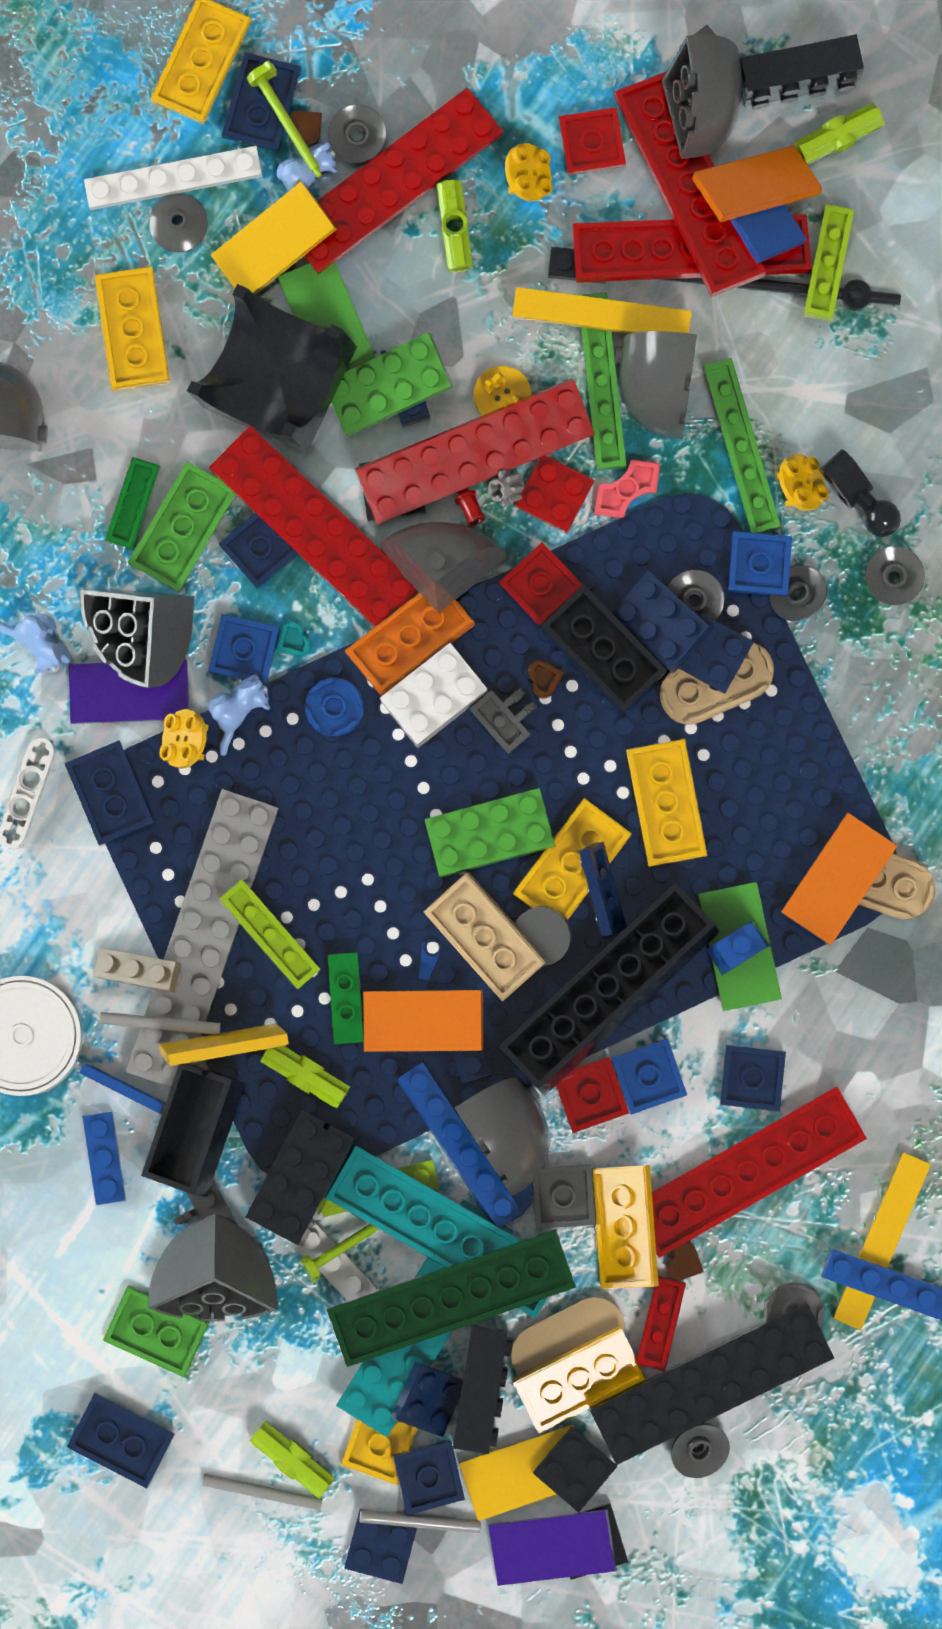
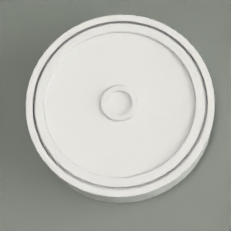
(37, 1036)

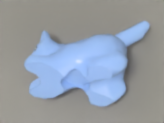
(296, 170)
(36, 635)
(231, 709)

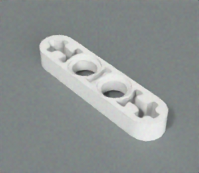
(32, 795)

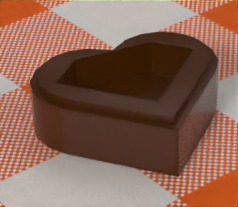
(308, 125)
(544, 678)
(685, 1263)

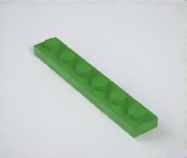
(603, 396)
(741, 446)

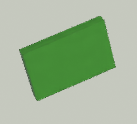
(153, 1335)

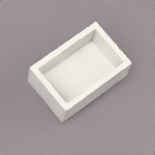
(433, 695)

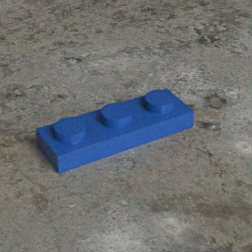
(104, 1158)

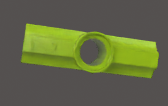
(840, 133)
(455, 243)
(306, 1075)
(292, 1459)

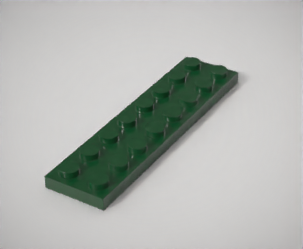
(451, 1298)

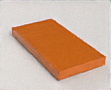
(757, 183)
(407, 641)
(839, 879)
(423, 1020)

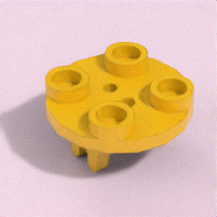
(528, 172)
(494, 383)
(802, 482)
(183, 738)

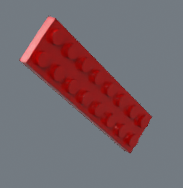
(403, 175)
(713, 244)
(657, 252)
(474, 451)
(313, 527)
(753, 1169)

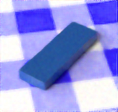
(123, 1088)

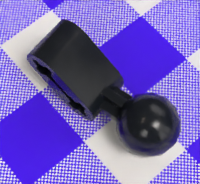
(853, 489)

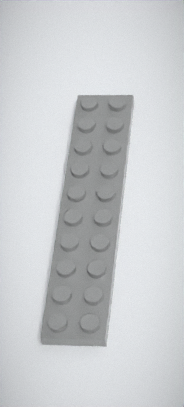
(205, 927)

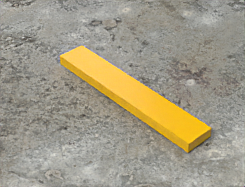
(597, 312)
(884, 1234)

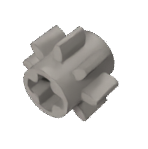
(506, 487)

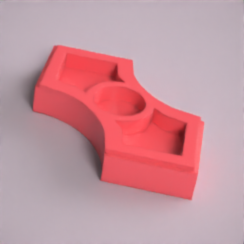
(637, 481)

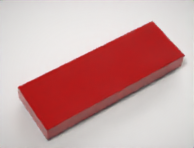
(660, 1324)

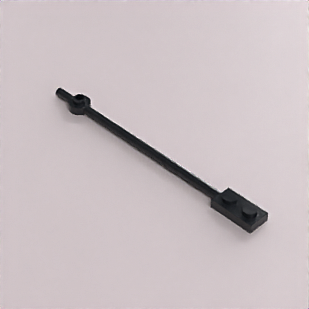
(563, 267)

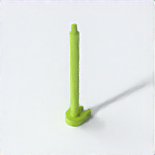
(260, 78)
(311, 1266)

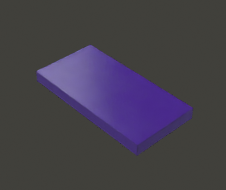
(104, 697)
(552, 1547)

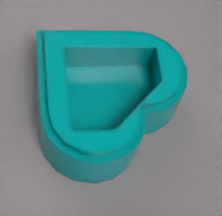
(293, 641)

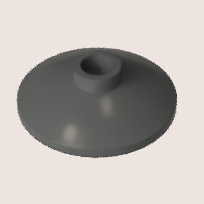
(357, 119)
(183, 236)
(903, 563)
(801, 581)
(704, 586)
(704, 1459)

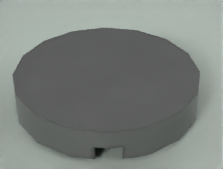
(547, 931)

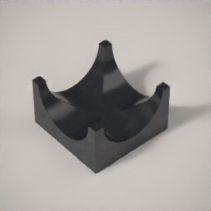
(275, 372)

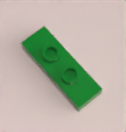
(132, 503)
(345, 998)

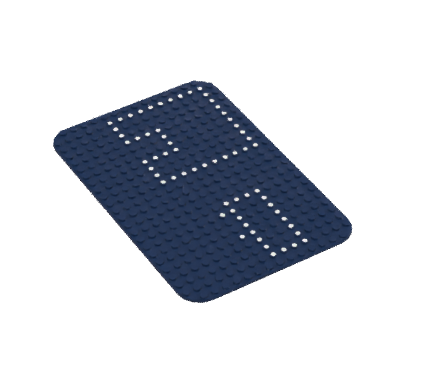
(356, 861)

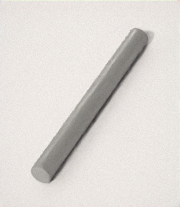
(160, 1023)
(262, 1492)
(420, 1521)

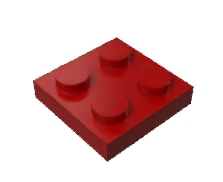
(592, 141)
(554, 494)
(540, 584)
(591, 1095)

